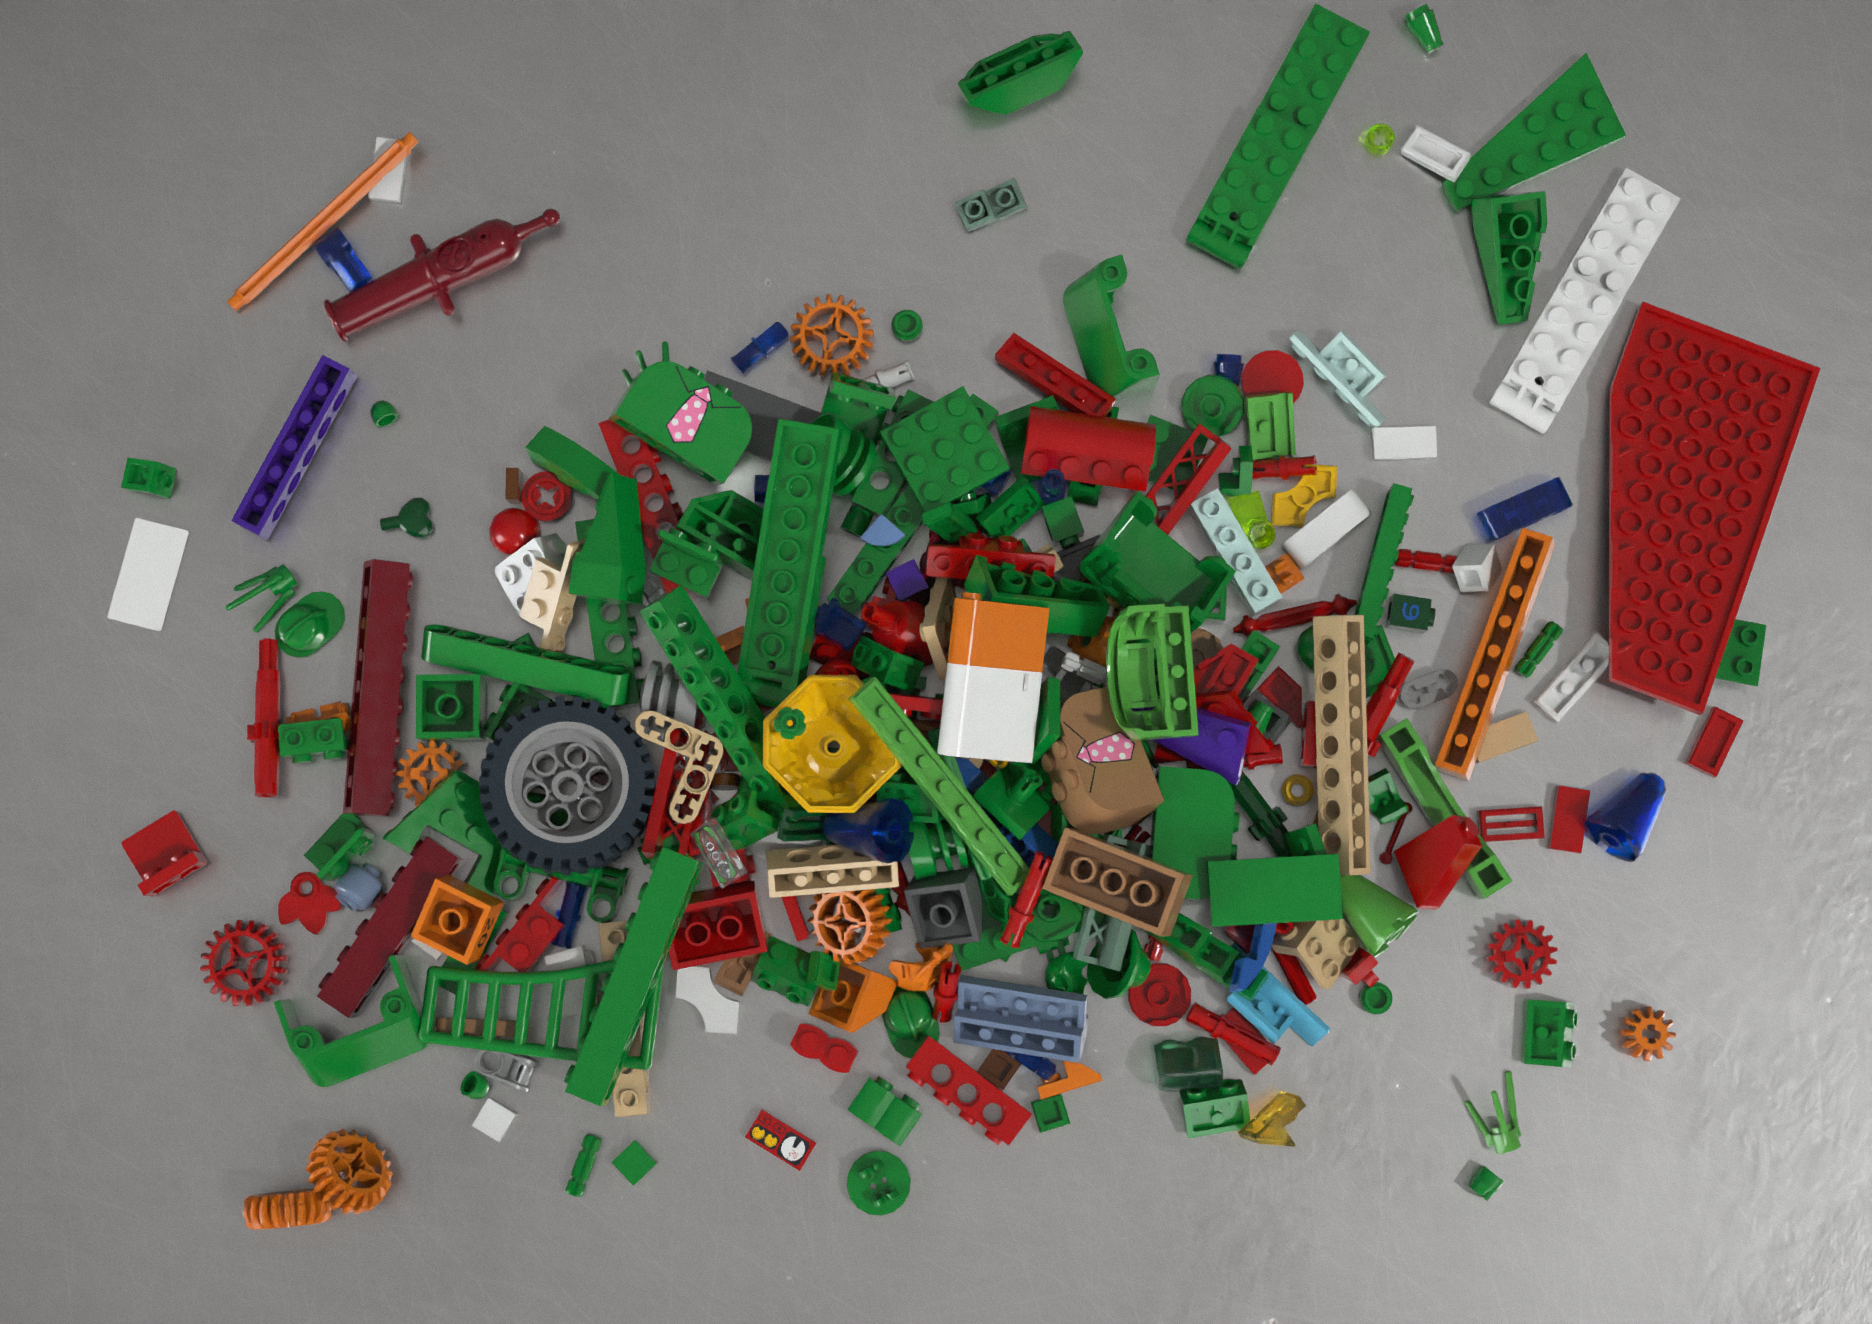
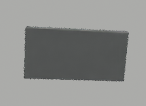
(764, 413)

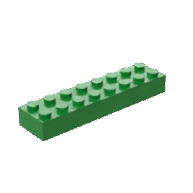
(1383, 557)

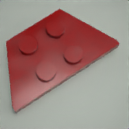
(1226, 704)

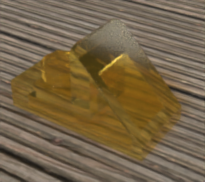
(1269, 1123)

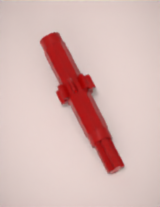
(1384, 699)
(267, 719)

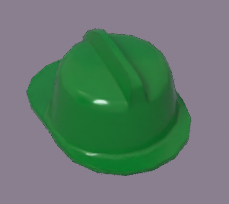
(309, 624)
(909, 1021)

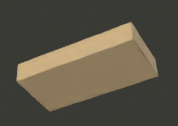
(1507, 736)

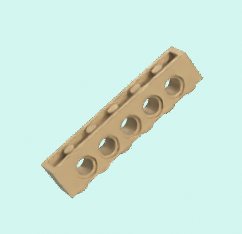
(632, 1087)

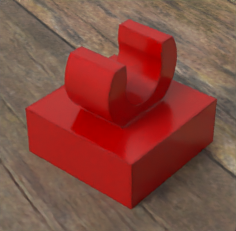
(1361, 968)

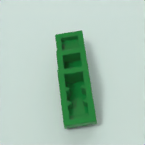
(1207, 953)

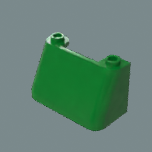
(1097, 334)
(1147, 567)

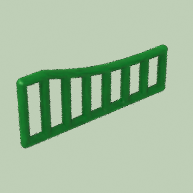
(526, 981)

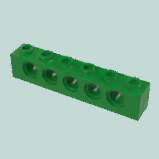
(603, 631)

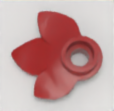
(310, 907)

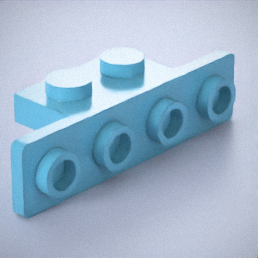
(1277, 1009)

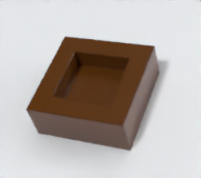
(514, 485)
(999, 1068)

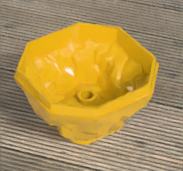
(805, 766)

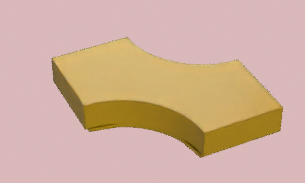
(1291, 507)

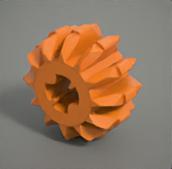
(1654, 1024)

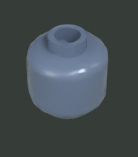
(358, 887)

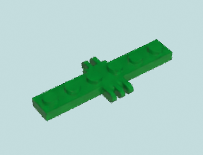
(991, 948)

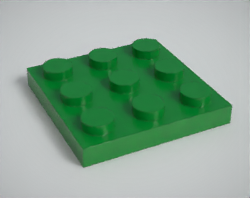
(945, 450)

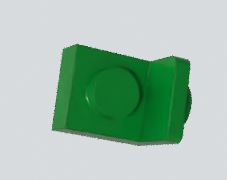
(148, 477)
(1240, 479)

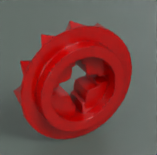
(532, 495)

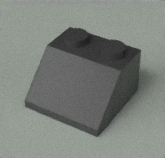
(946, 908)

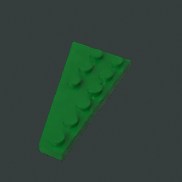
(1553, 130)

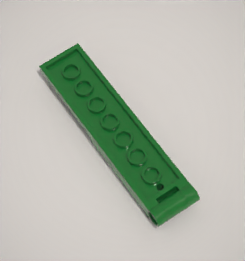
(1277, 136)
(789, 561)

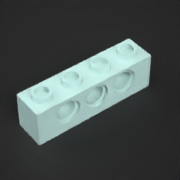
(1230, 543)

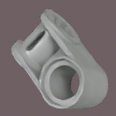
(508, 1069)

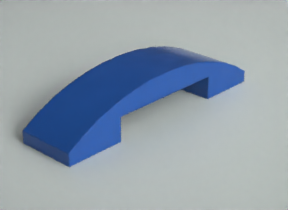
(1248, 968)

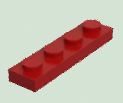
(1053, 377)

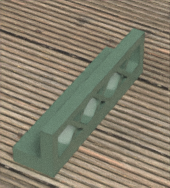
(1114, 931)

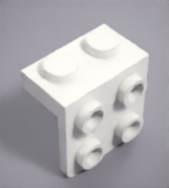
(516, 569)

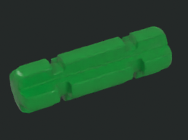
(1538, 649)
(583, 1165)

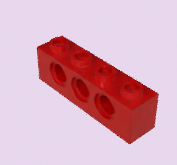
(1013, 1114)

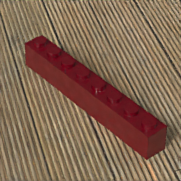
(377, 688)

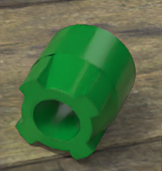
(856, 521)
(1486, 1183)

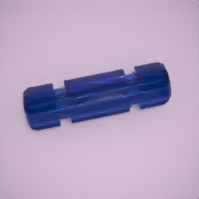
(1044, 1068)

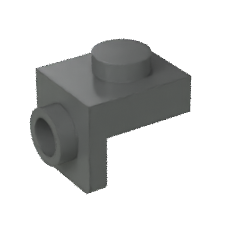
(1278, 721)

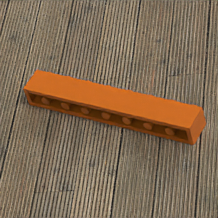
(1495, 654)

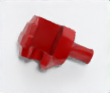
(898, 627)

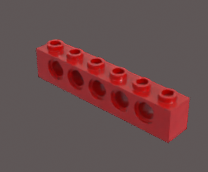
(656, 486)

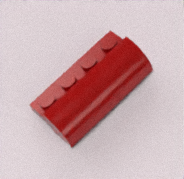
(1089, 448)

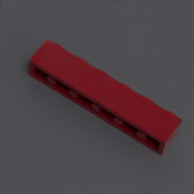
(388, 928)

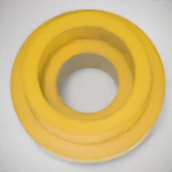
(1306, 785)

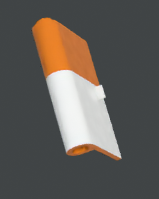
(992, 680)

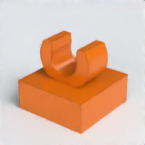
(1284, 573)

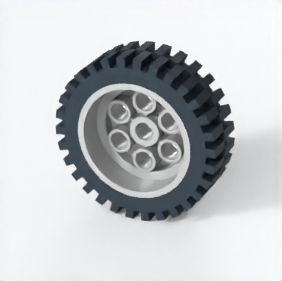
(553, 733)

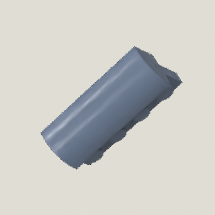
(1021, 1019)

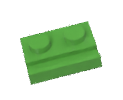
(1270, 424)

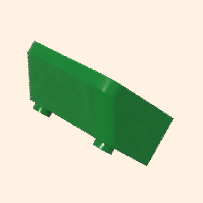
(364, 1049)

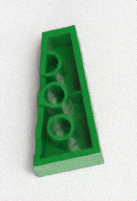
(1072, 605)

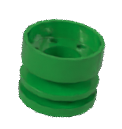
(854, 456)
(932, 843)

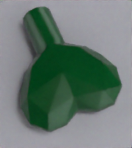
(411, 519)

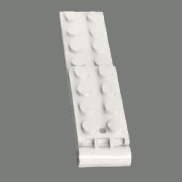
(1584, 301)

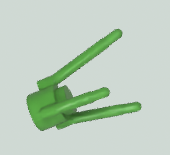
(1504, 1134)

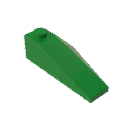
(613, 553)

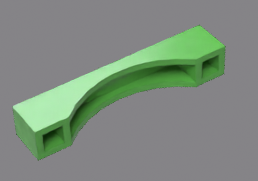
(1430, 792)

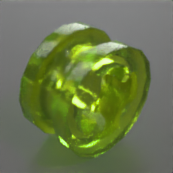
(1389, 140)
(1262, 541)

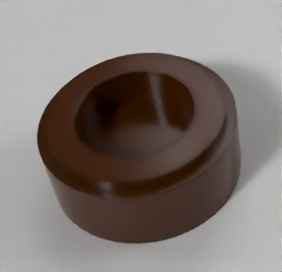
(725, 781)

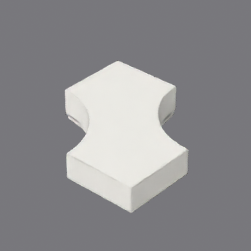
(718, 1012)

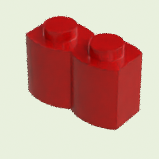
(816, 1043)

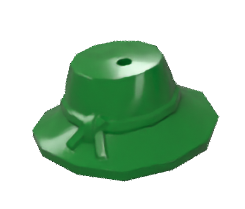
(1114, 983)

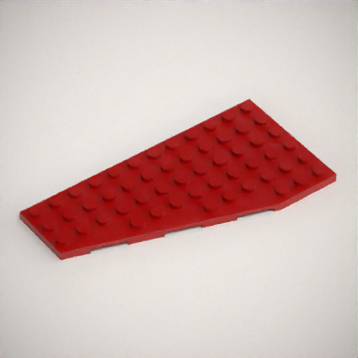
(1692, 483)

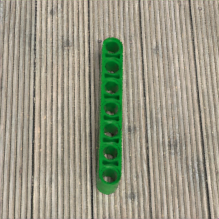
(525, 664)

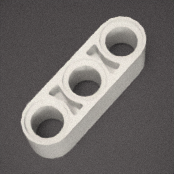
(1327, 529)

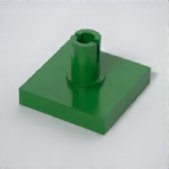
(1047, 718)
(1014, 800)

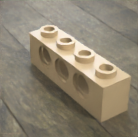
(825, 871)

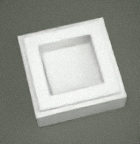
(494, 1119)

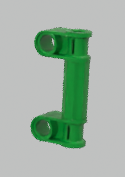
(601, 888)

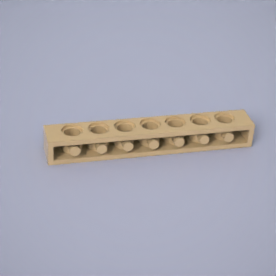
(1342, 740)

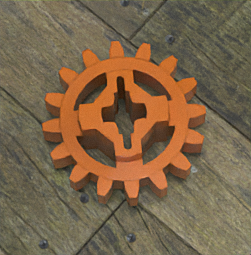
(431, 759)

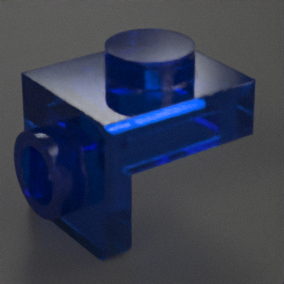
(838, 624)

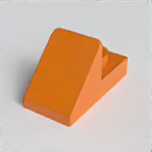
(1077, 1076)

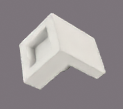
(1477, 567)

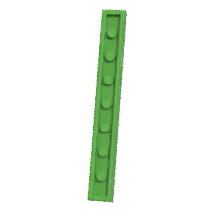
(940, 785)

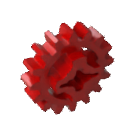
(1523, 968)

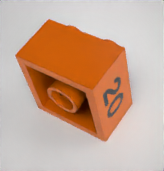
(457, 919)

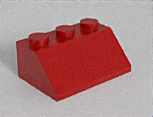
(719, 926)

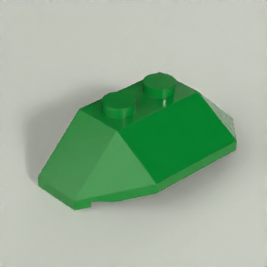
(1021, 73)
(727, 524)

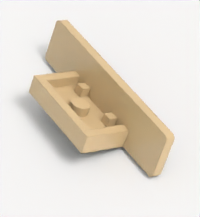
(548, 599)

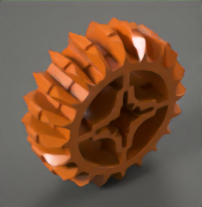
(818, 333)
(842, 935)
(349, 1171)
(285, 1209)

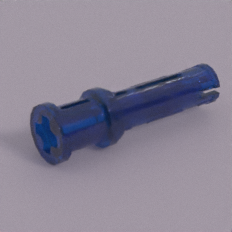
(1054, 485)

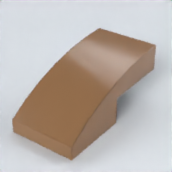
(737, 972)

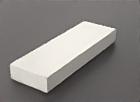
(1574, 678)

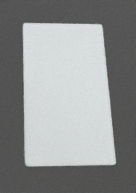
(148, 574)

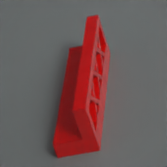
(1192, 485)
(664, 790)

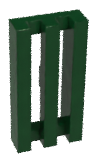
(801, 835)

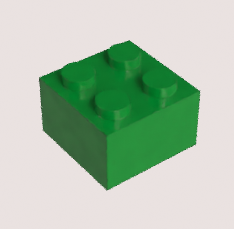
(450, 707)

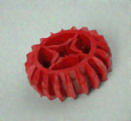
(248, 975)

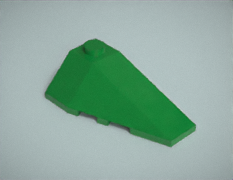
(1508, 242)

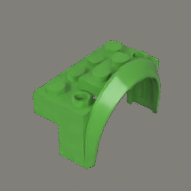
(1132, 672)

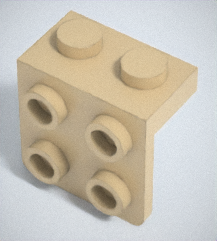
(1322, 947)

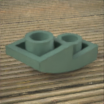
(991, 205)

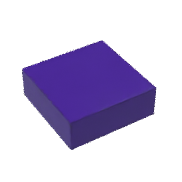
(907, 580)

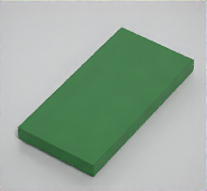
(1275, 890)

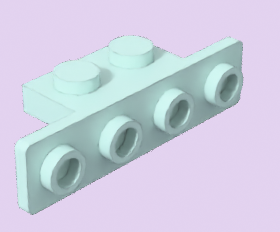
(1347, 369)

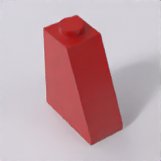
(1438, 859)

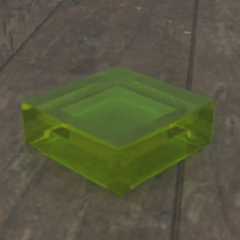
(1247, 507)

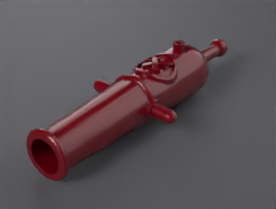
(434, 273)

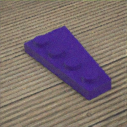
(1217, 747)

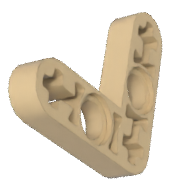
(691, 750)

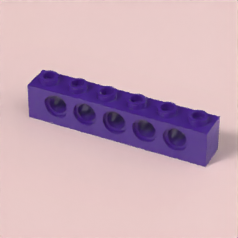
(294, 447)

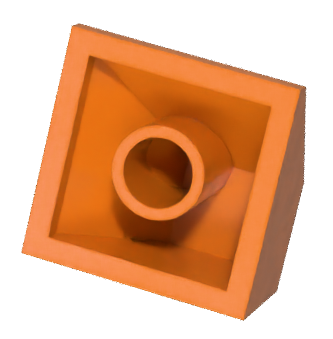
(857, 999)

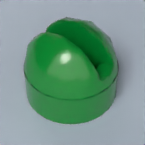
(383, 413)
(474, 1085)

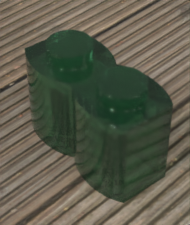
(1188, 1064)

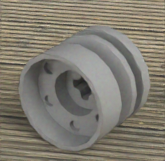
(667, 696)

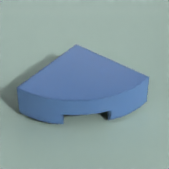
(882, 533)

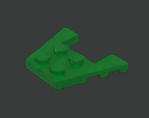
(458, 814)

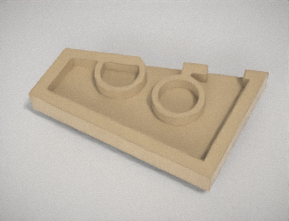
(938, 622)

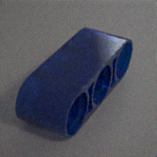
(1524, 509)

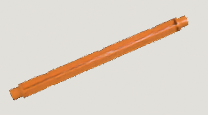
(322, 221)

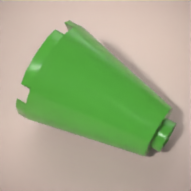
(1374, 912)

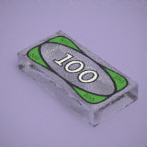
(718, 852)

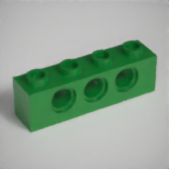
(881, 500)

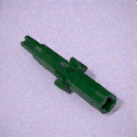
(1266, 821)

